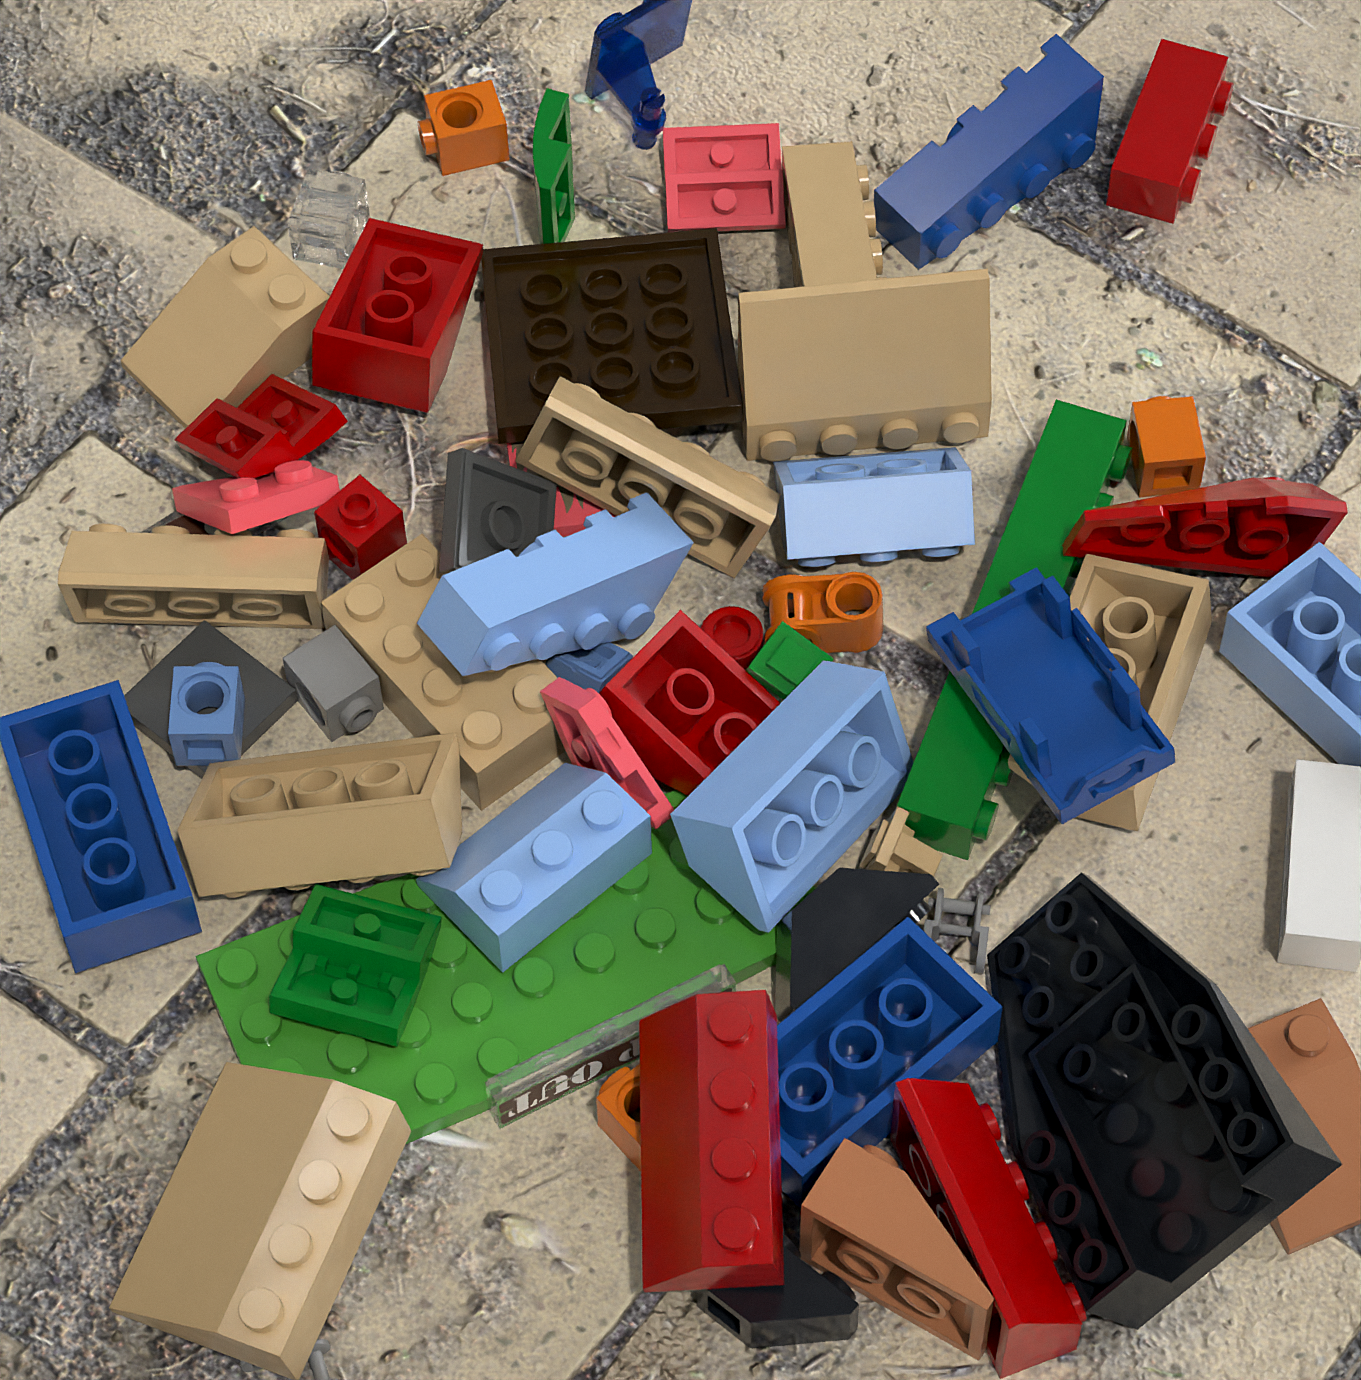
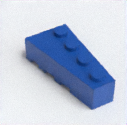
(993, 157)

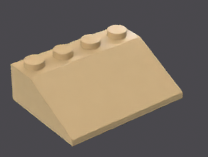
(865, 364)
(264, 1215)

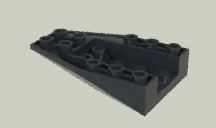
(1139, 1105)

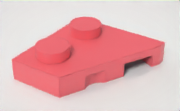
(249, 502)
(598, 744)

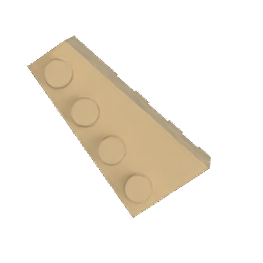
(827, 215)

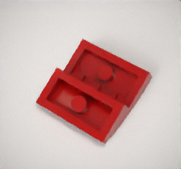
(266, 430)

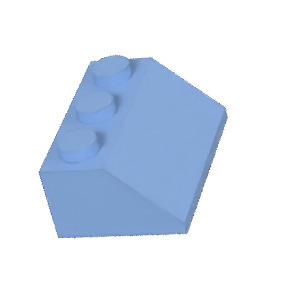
(875, 505)
(541, 862)

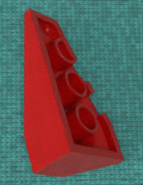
(1223, 527)

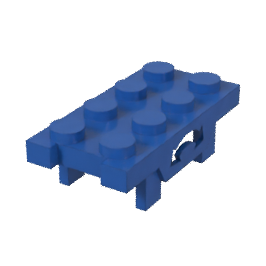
(1053, 695)

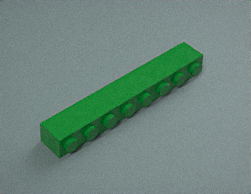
(960, 752)

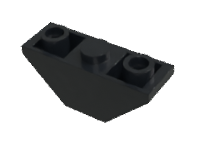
(839, 925)
(801, 1311)

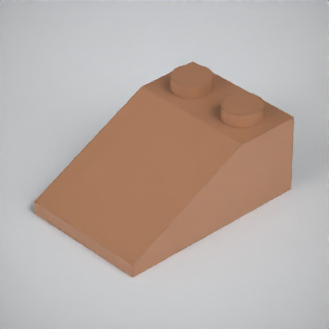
(1327, 1083)
(891, 1247)

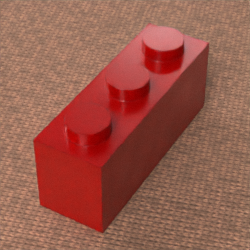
(1170, 132)

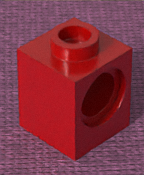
(360, 527)

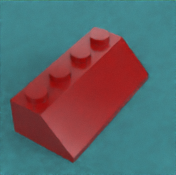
(711, 1144)
(979, 1199)

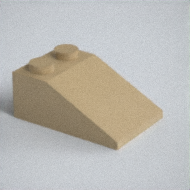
(228, 329)

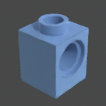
(212, 736)

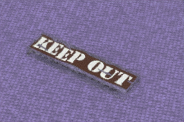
(587, 1054)

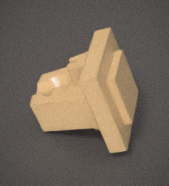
(896, 849)

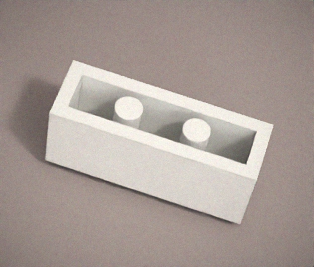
(1322, 868)

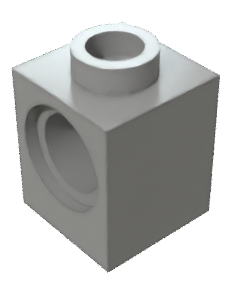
(334, 684)

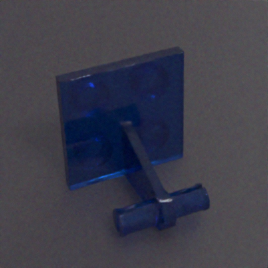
(623, 59)

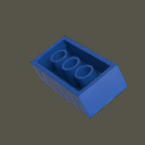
(98, 826)
(879, 1021)

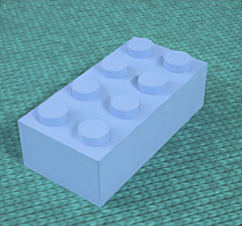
(1304, 648)

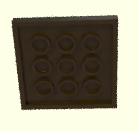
(618, 314)

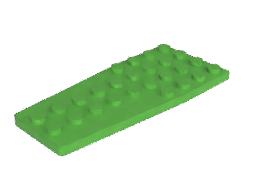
(472, 1017)

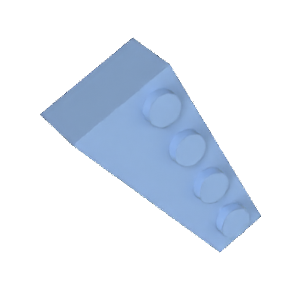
(558, 591)

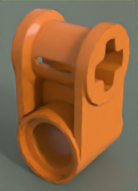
(821, 608)

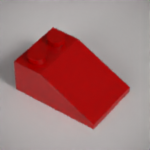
(395, 315)
(685, 704)

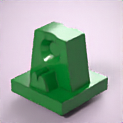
(785, 661)

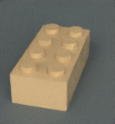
(495, 714)

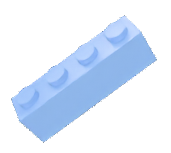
(796, 792)

